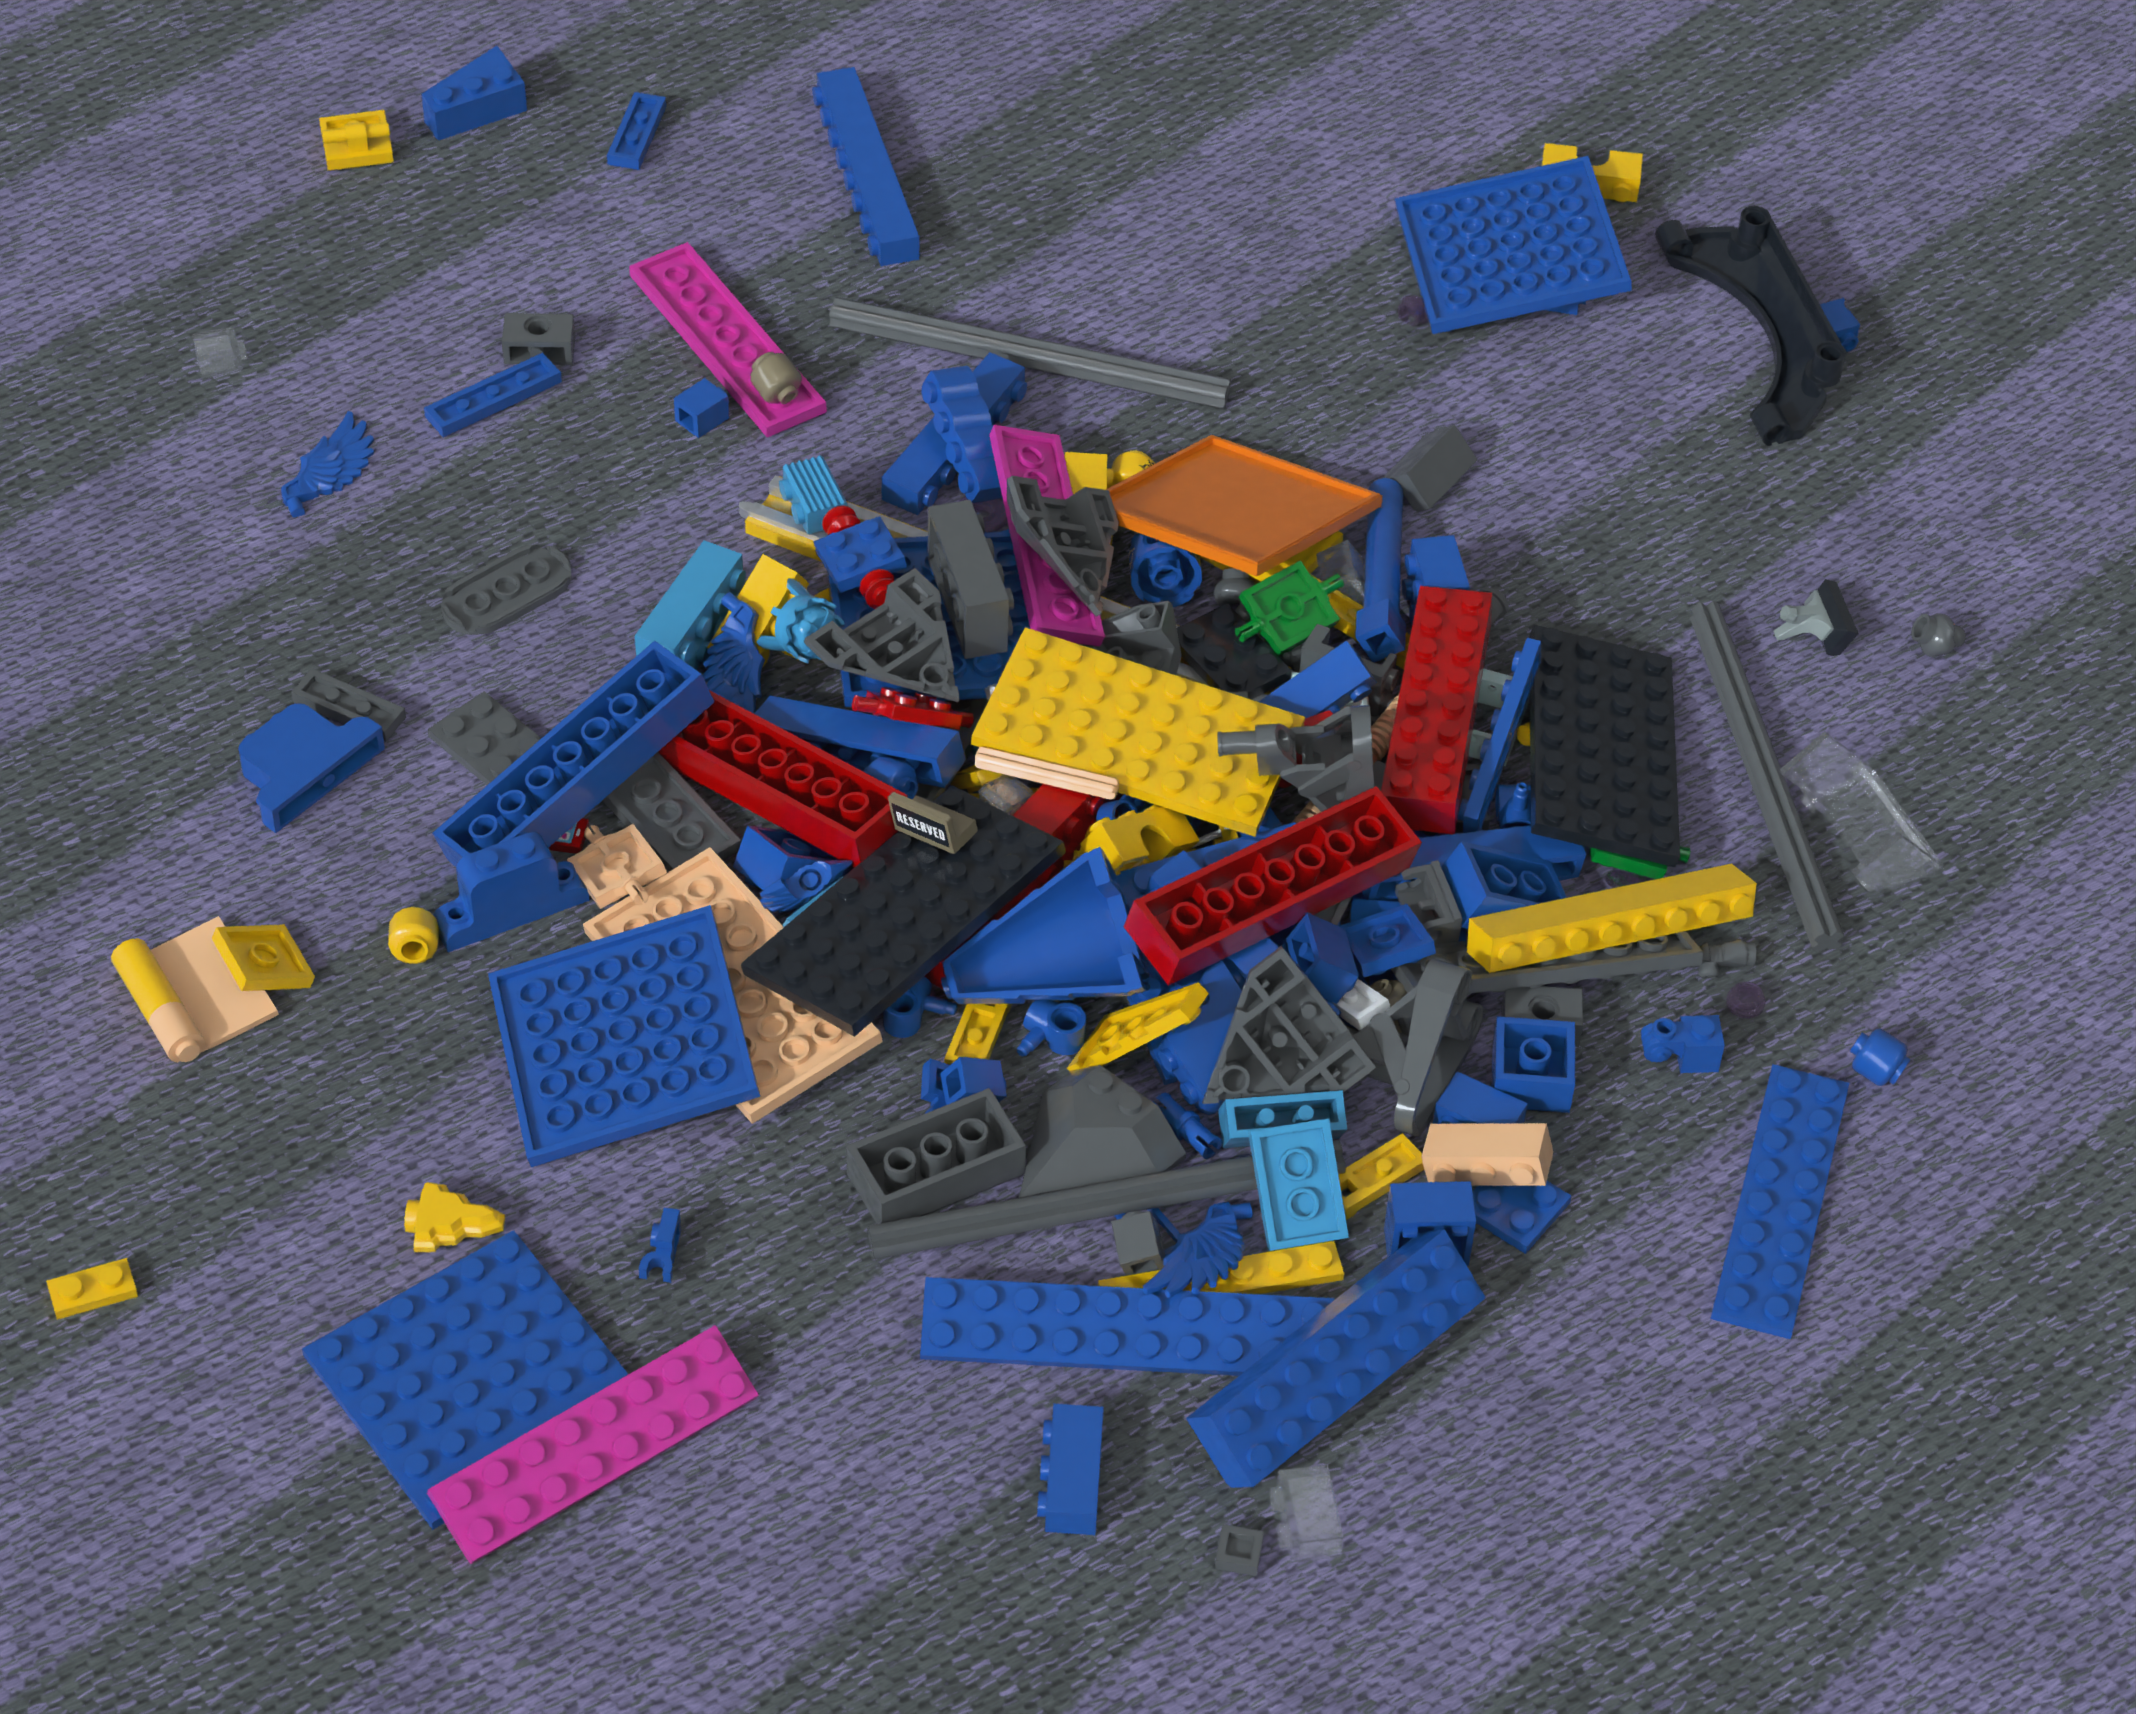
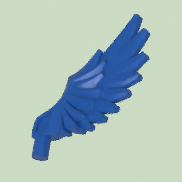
(329, 465)
(734, 658)
(1203, 1252)

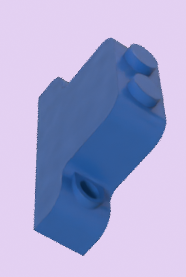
(303, 758)
(507, 889)
(1195, 1047)

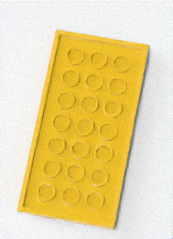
(1131, 725)

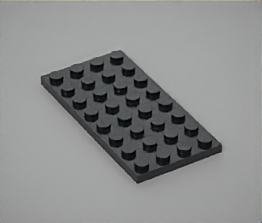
(1604, 747)
(900, 915)

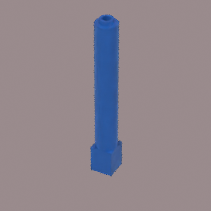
(1379, 623)

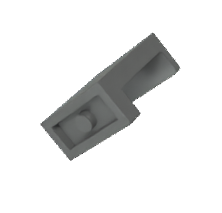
(1385, 674)

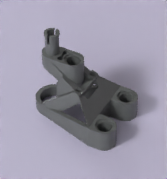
(1340, 750)
(1438, 1035)

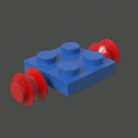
(859, 554)

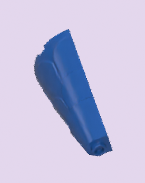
(1054, 944)

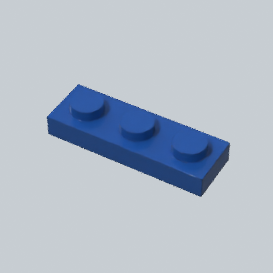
(636, 131)

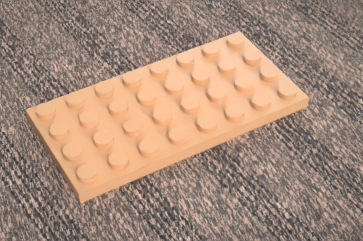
(785, 1042)

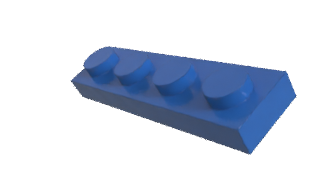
(492, 394)

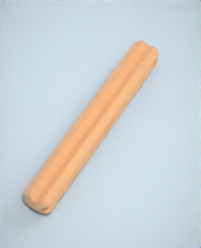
(1047, 773)

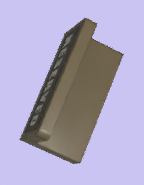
(931, 822)

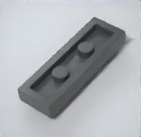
(345, 702)

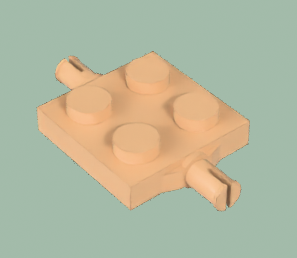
(617, 865)

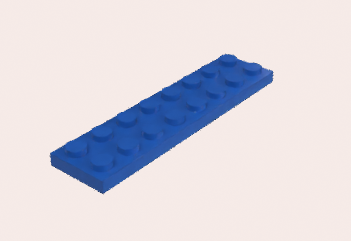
(1780, 1202)

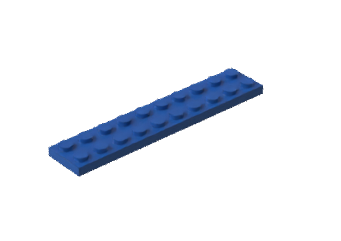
(1105, 1326)

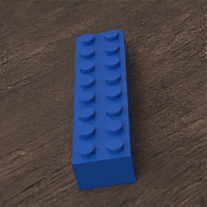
(582, 756)
(1335, 1359)

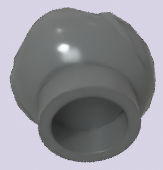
(1230, 588)
(1937, 634)

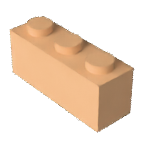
(1488, 1154)

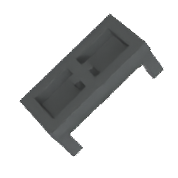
(1431, 901)

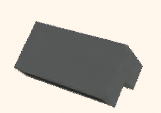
(1432, 467)

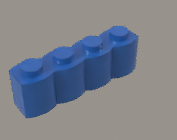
(965, 427)

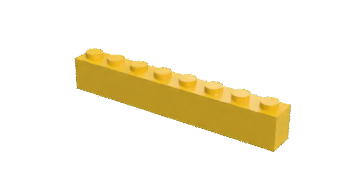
(1610, 917)

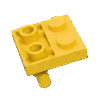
(356, 140)

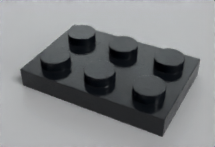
(1224, 660)

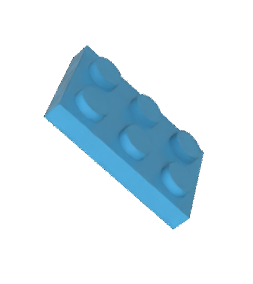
(1298, 1184)

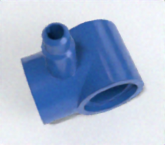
(1513, 805)
(905, 1014)
(1058, 1024)

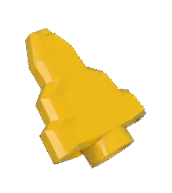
(448, 1218)

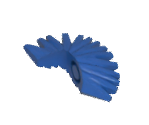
(803, 885)

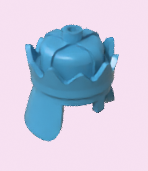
(797, 620)

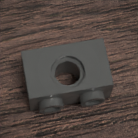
(538, 333)
(1545, 1004)

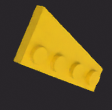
(1139, 1024)

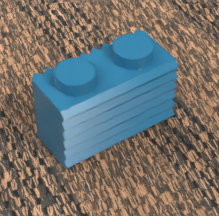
(811, 492)

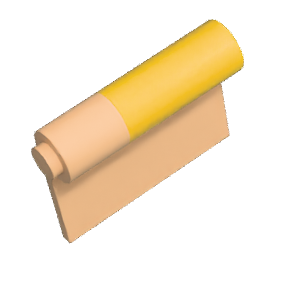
(189, 992)

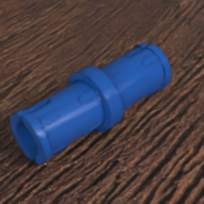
(1187, 1126)

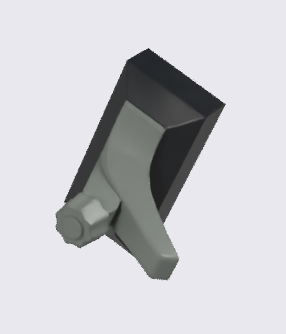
(1822, 615)

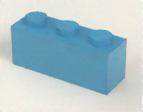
(1258, 1113)

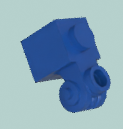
(1693, 1039)

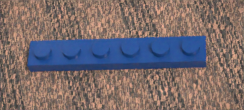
(1504, 726)

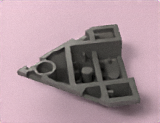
(1068, 534)
(897, 642)
(1284, 1039)
(1096, 1133)

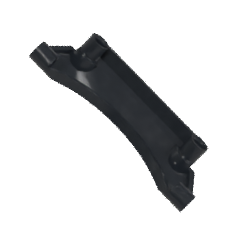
(1765, 278)

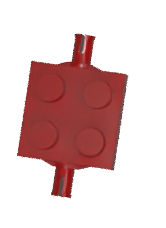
(918, 709)

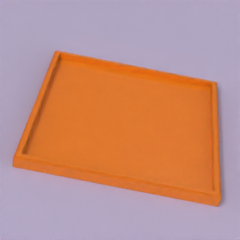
(1237, 504)

